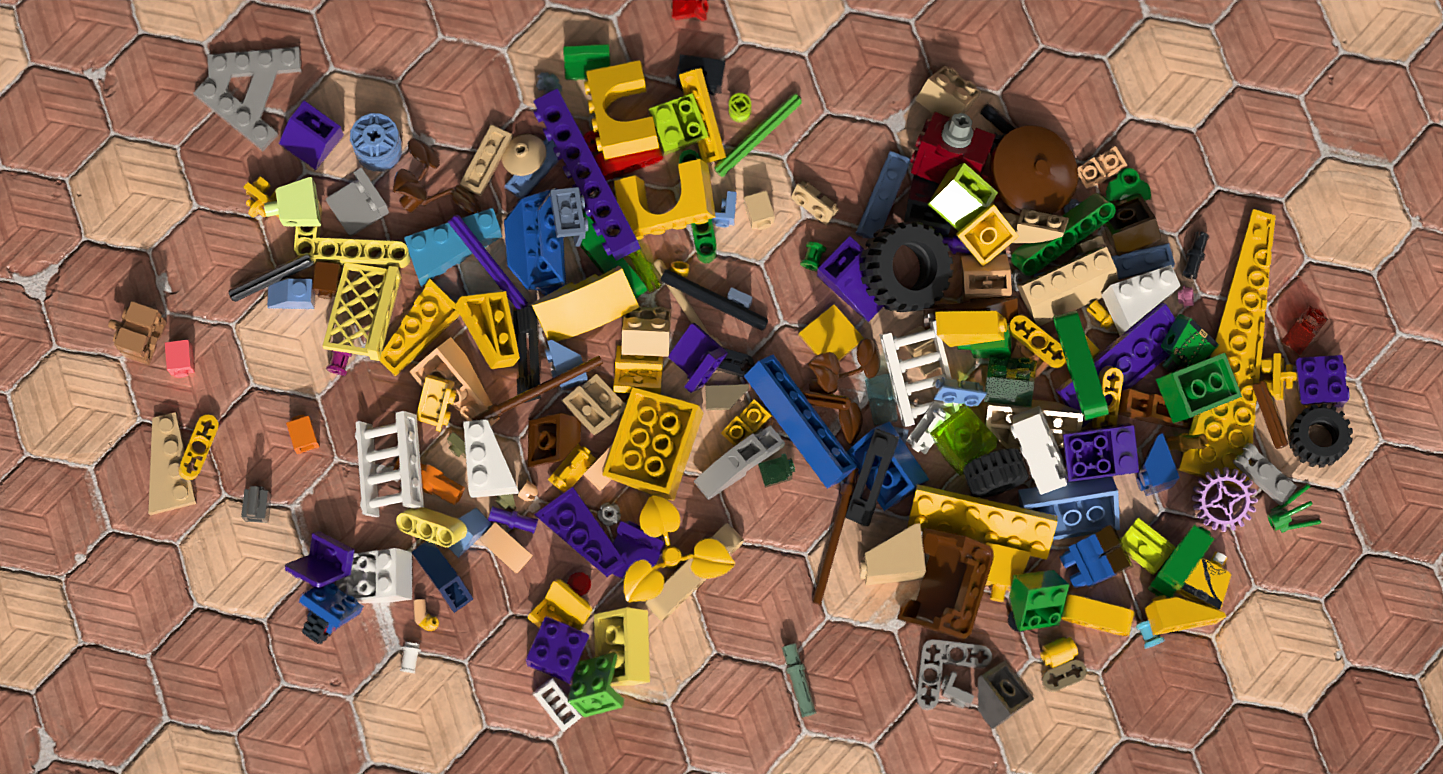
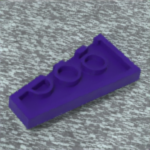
(578, 527)

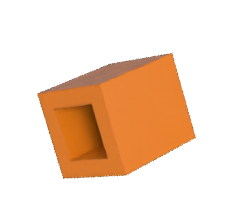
(302, 434)

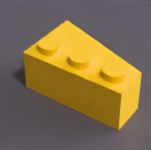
(491, 327)

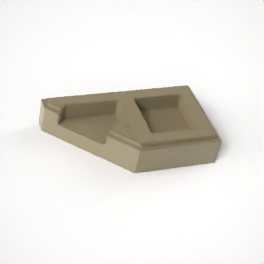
(724, 396)

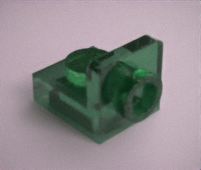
(776, 470)

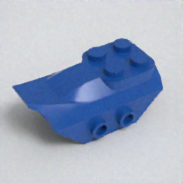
(532, 244)

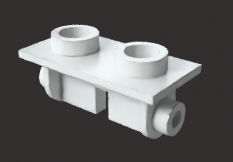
(920, 437)

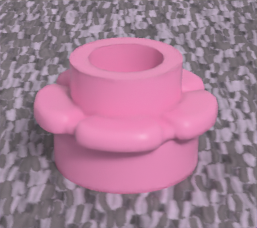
(1186, 296)

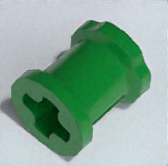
(813, 256)

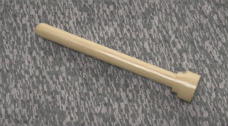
(683, 302)

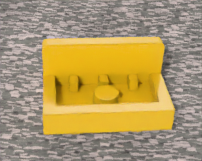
(435, 401)

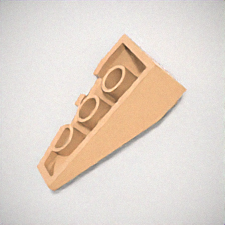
(452, 364)

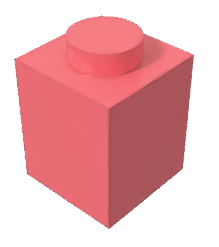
(179, 358)

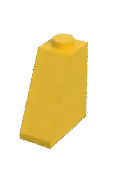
(970, 327)

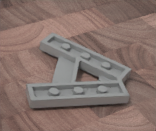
(264, 67)

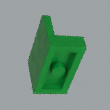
(584, 58)

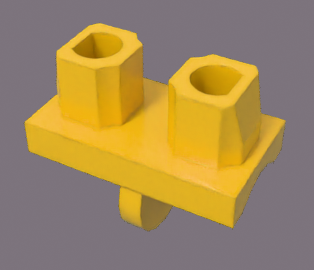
(257, 192)
(1276, 366)

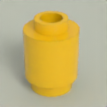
(1058, 652)

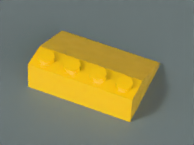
(653, 443)

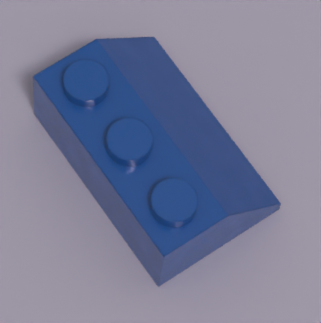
(901, 475)

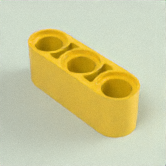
(1098, 615)

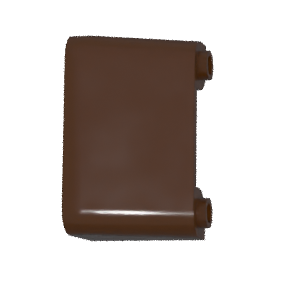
(950, 585)

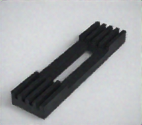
(526, 322)
(883, 445)

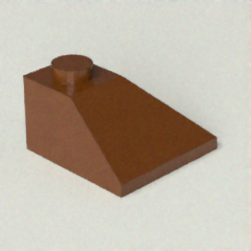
(552, 438)

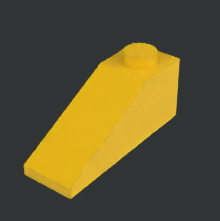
(1179, 614)

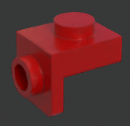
(690, 8)

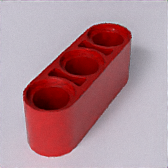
(628, 163)

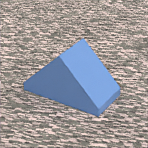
(476, 526)

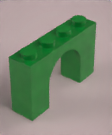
(1181, 562)

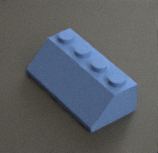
(1080, 505)

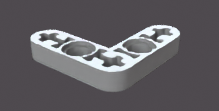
(944, 657)

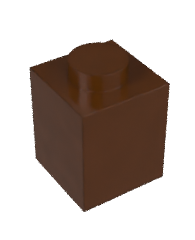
(326, 279)

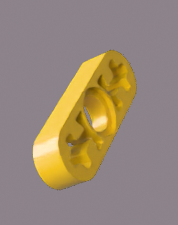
(1037, 331)
(1115, 383)
(189, 450)

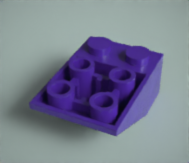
(843, 276)
(1101, 452)

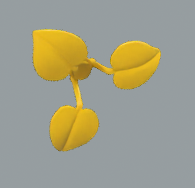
(658, 518)

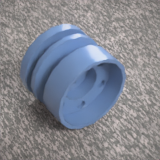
(382, 152)

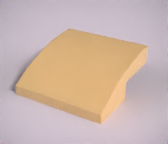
(595, 404)

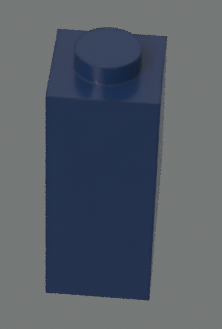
(442, 575)

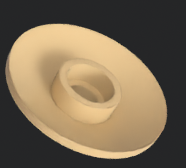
(529, 160)

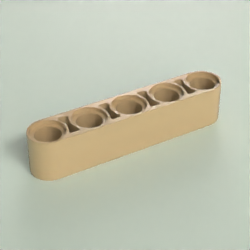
(685, 582)

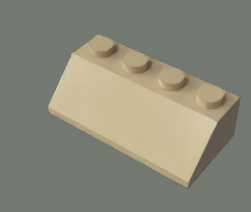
(1068, 285)

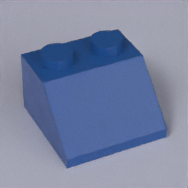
(1158, 469)

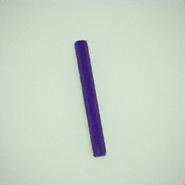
(487, 262)

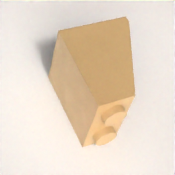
(895, 559)

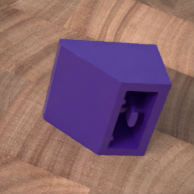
(310, 135)

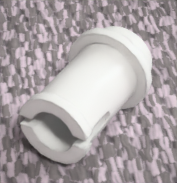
(410, 657)

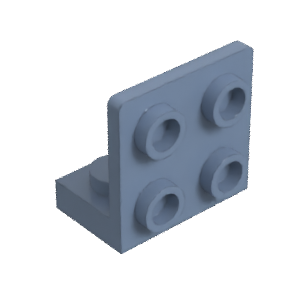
(568, 214)

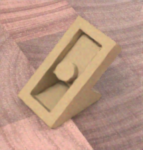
(922, 348)

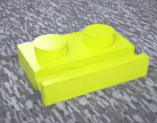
(1146, 546)

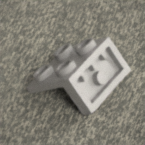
(357, 204)

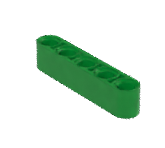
(1082, 221)
(701, 238)
(595, 251)
(1080, 365)

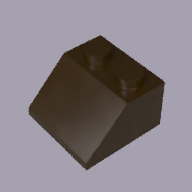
(1132, 226)

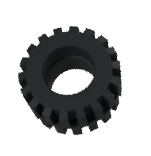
(1333, 422)
(995, 473)

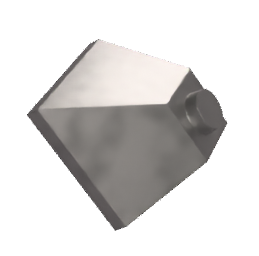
(1001, 694)

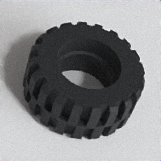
(933, 266)

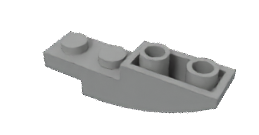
(738, 461)

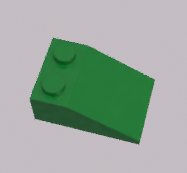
(1199, 388)

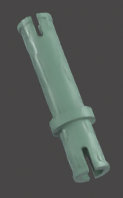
(797, 675)

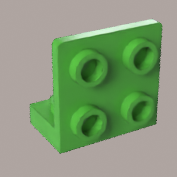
(592, 688)

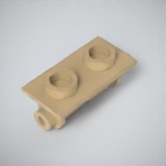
(806, 196)

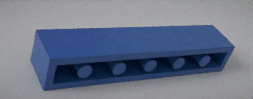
(800, 421)

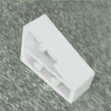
(1137, 296)
(1040, 450)
(485, 462)

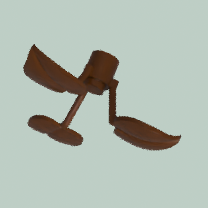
(414, 192)
(826, 369)

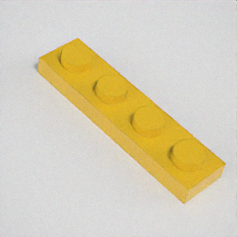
(710, 147)

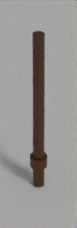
(495, 411)
(847, 492)

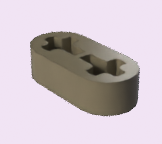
(1062, 670)

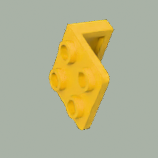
(562, 605)

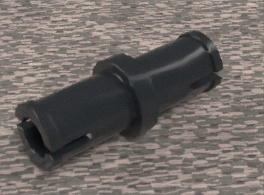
(1195, 255)

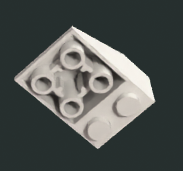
(379, 576)

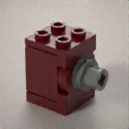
(949, 145)

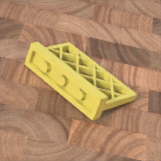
(382, 313)

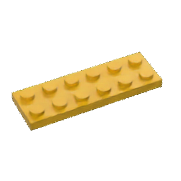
(983, 520)

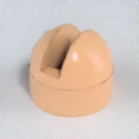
(528, 491)

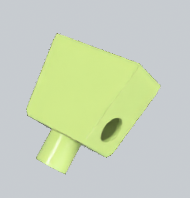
(296, 204)

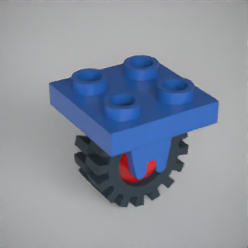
(328, 611)

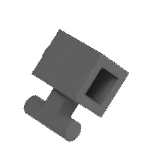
(256, 505)

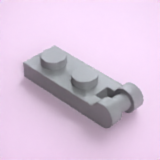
(1264, 474)

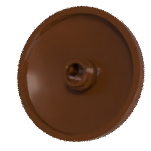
(1034, 170)

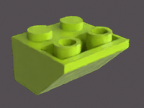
(678, 124)
(962, 196)

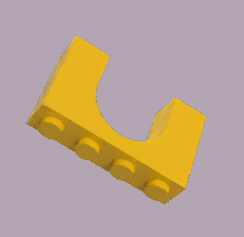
(619, 137)
(694, 204)

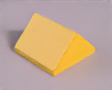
(987, 235)

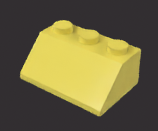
(627, 635)

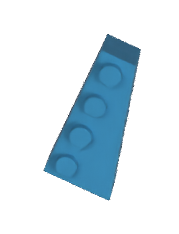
(442, 248)

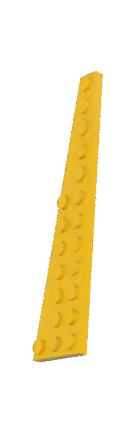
(1241, 339)

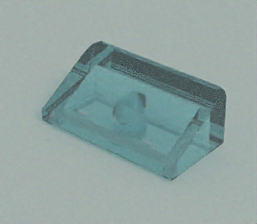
(881, 399)

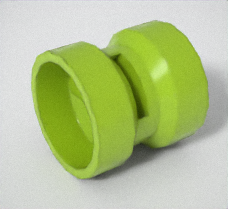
(739, 113)

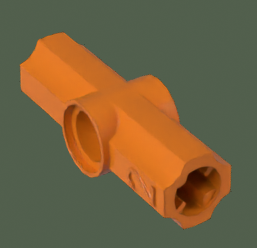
(436, 483)

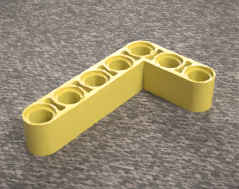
(342, 246)

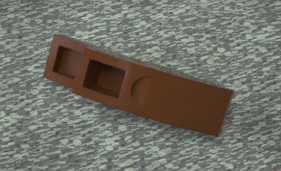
(1004, 305)

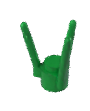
(1280, 519)

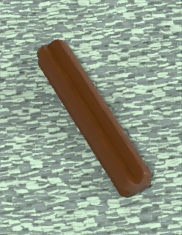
(827, 400)
(1270, 414)

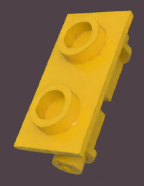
(572, 468)

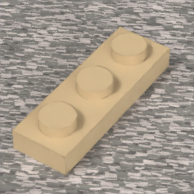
(486, 160)

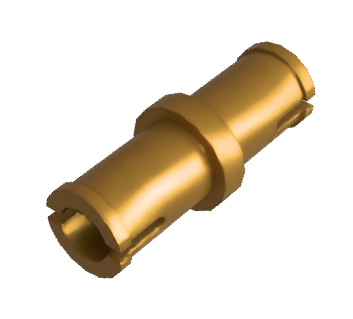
(1184, 442)

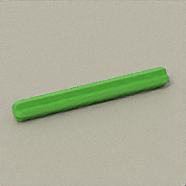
(758, 135)

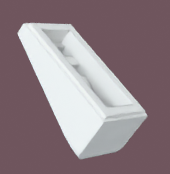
(550, 709)

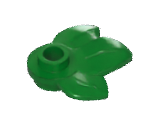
(1120, 190)

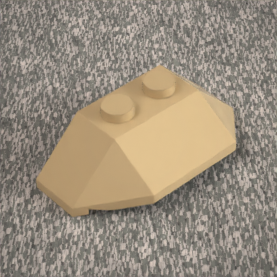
(1059, 417)

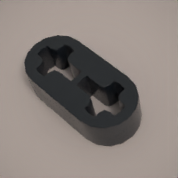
(732, 368)

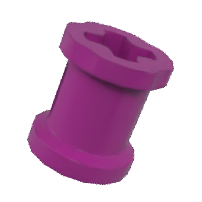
(339, 362)

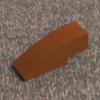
(1148, 409)

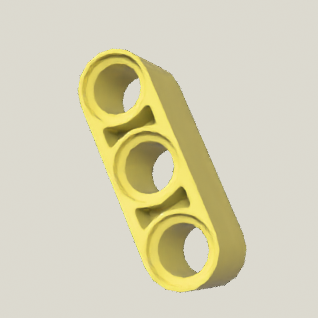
(431, 526)

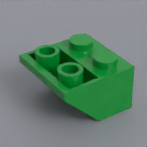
(1038, 599)

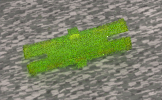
(644, 269)

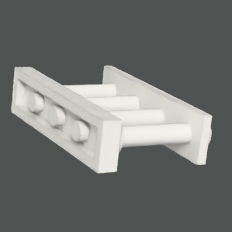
(897, 367)
(409, 464)

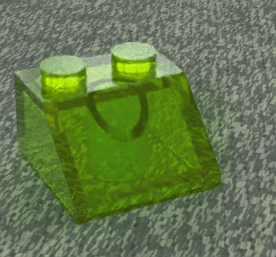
(963, 438)

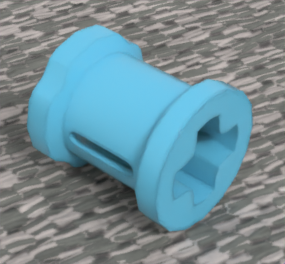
(1150, 639)

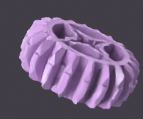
(1235, 496)

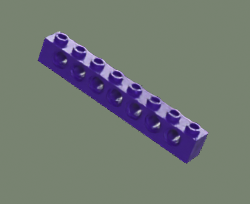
(554, 105)

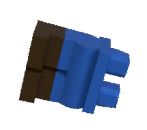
(1089, 558)

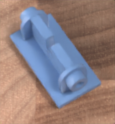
(969, 394)

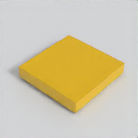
(831, 333)

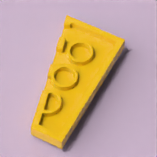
(424, 323)

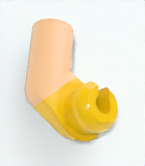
(422, 618)

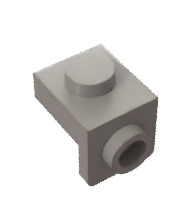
(958, 697)

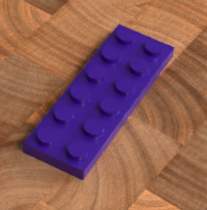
(1133, 353)

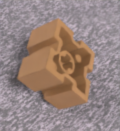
(139, 333)

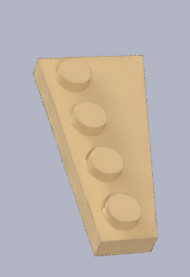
(167, 487)

